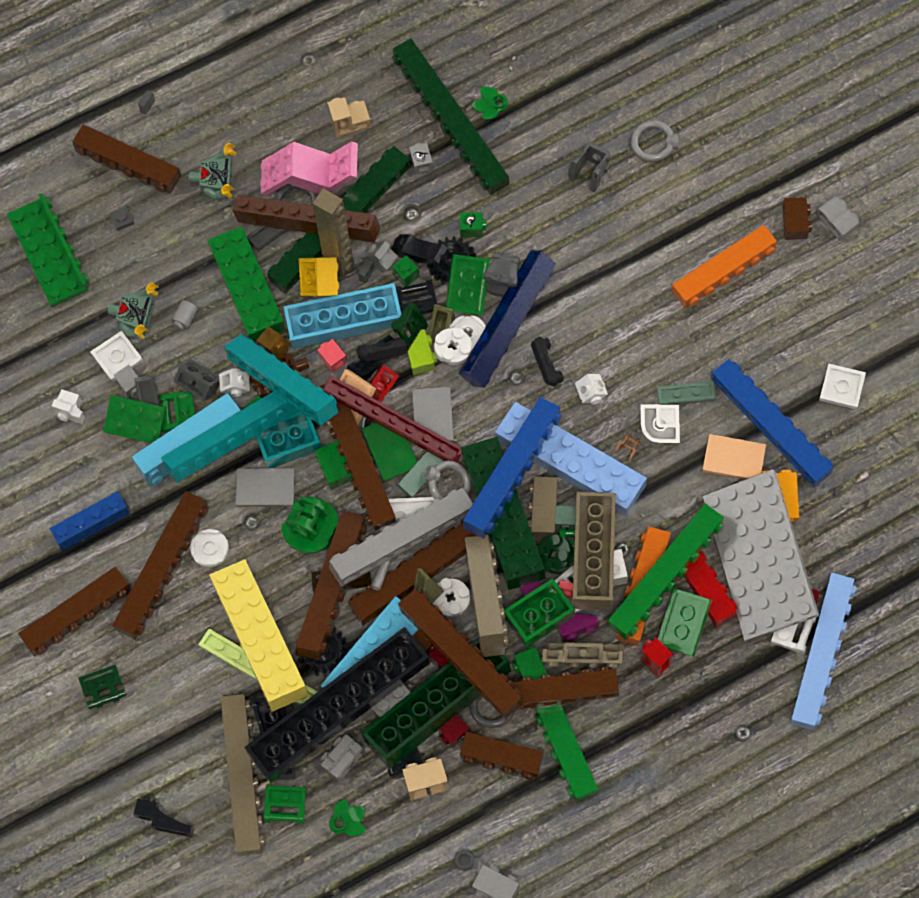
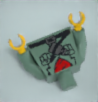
(216, 174)
(135, 311)

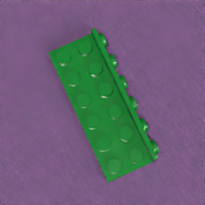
(48, 251)

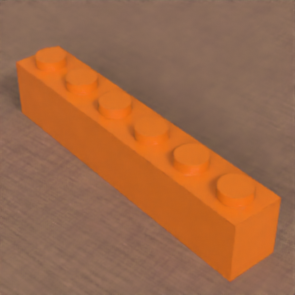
(724, 266)
(654, 545)

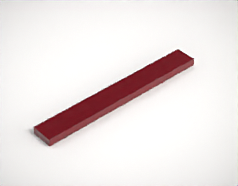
(392, 420)

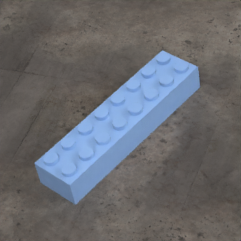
(578, 462)

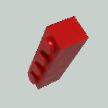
(704, 583)

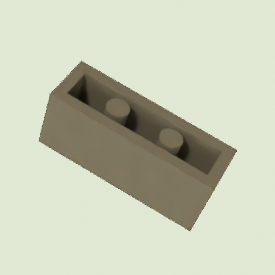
(543, 506)

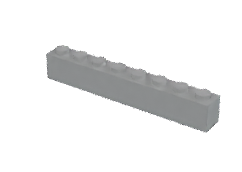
(400, 537)

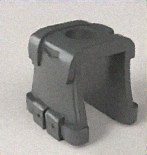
(588, 154)
(501, 273)

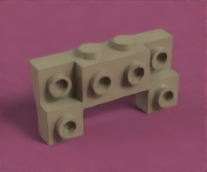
(583, 653)

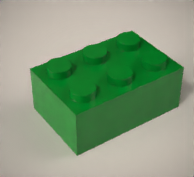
(539, 613)

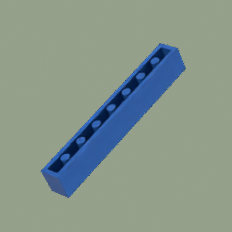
(772, 422)
(511, 468)

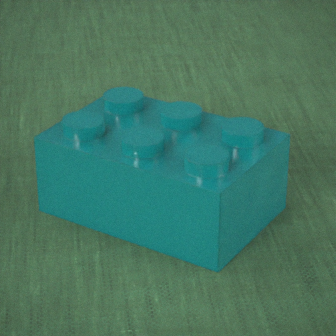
(288, 440)

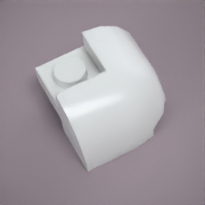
(661, 423)

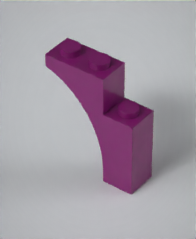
(574, 627)

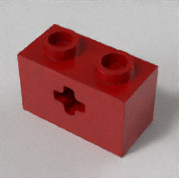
(383, 381)
(656, 657)

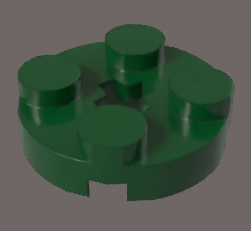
(563, 557)

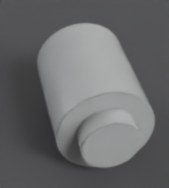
(184, 315)

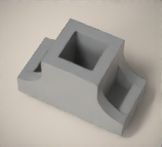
(380, 254)

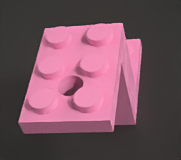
(309, 168)

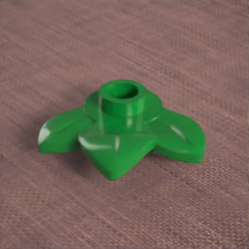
(487, 103)
(349, 817)

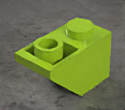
(420, 354)

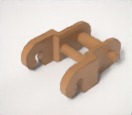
(622, 444)

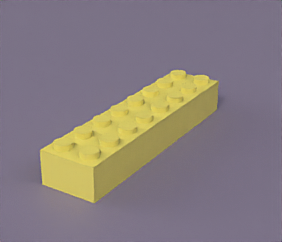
(258, 635)

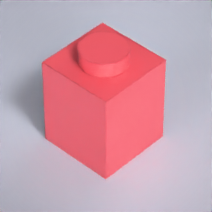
(332, 355)

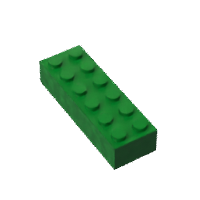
(245, 283)

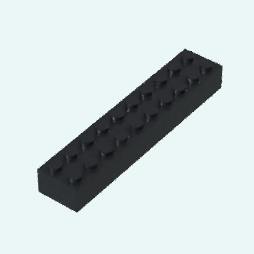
(337, 705)

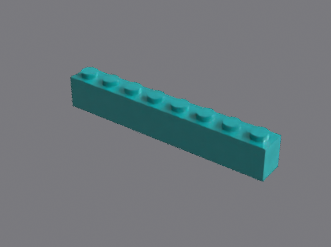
(281, 379)
(227, 436)

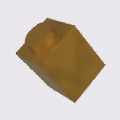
(273, 342)

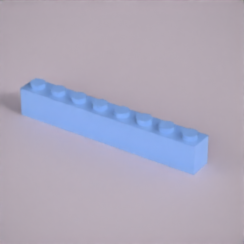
(822, 651)

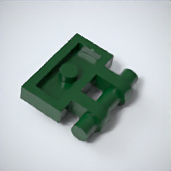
(100, 681)

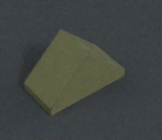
(441, 320)
(426, 584)

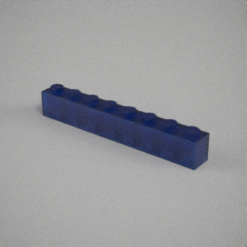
(507, 319)

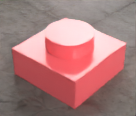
(567, 588)

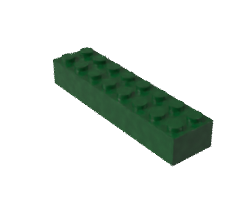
(511, 533)
(424, 711)

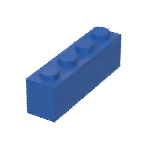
(89, 521)

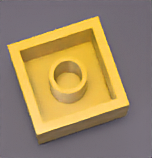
(318, 276)

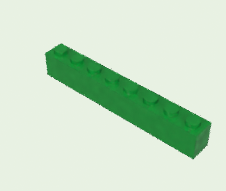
(665, 571)
(558, 733)

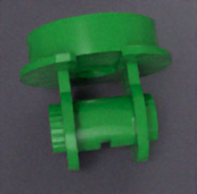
(299, 525)

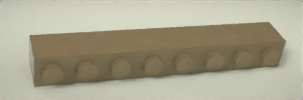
(333, 230)
(241, 775)

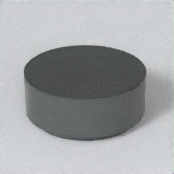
(464, 860)

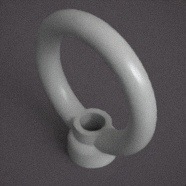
(672, 141)
(433, 473)

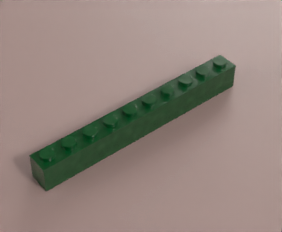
(450, 116)
(359, 198)

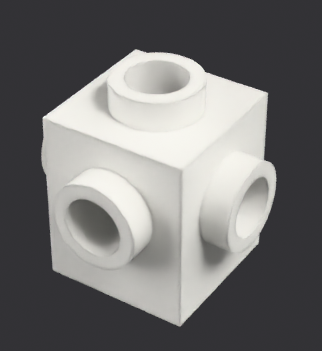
(234, 382)
(591, 388)

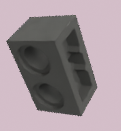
(197, 380)

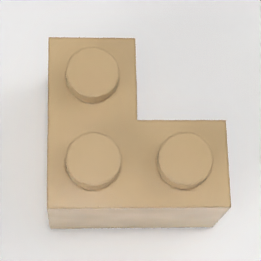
(348, 118)

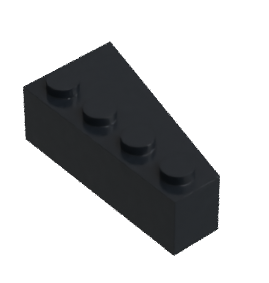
(267, 719)

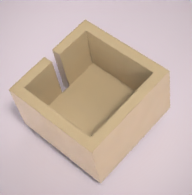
(423, 776)

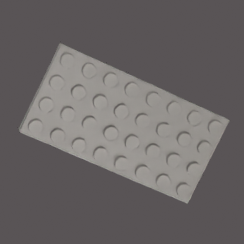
(761, 556)

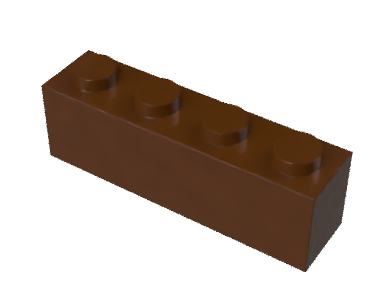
(501, 755)

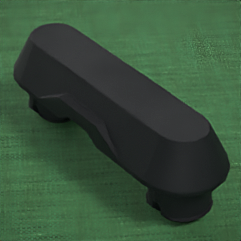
(540, 349)
(382, 351)

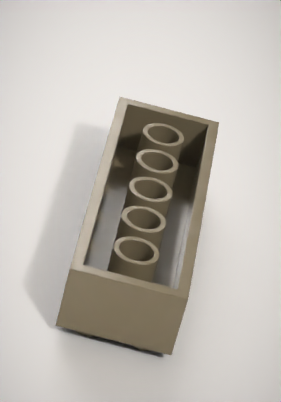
(594, 551)
(486, 596)

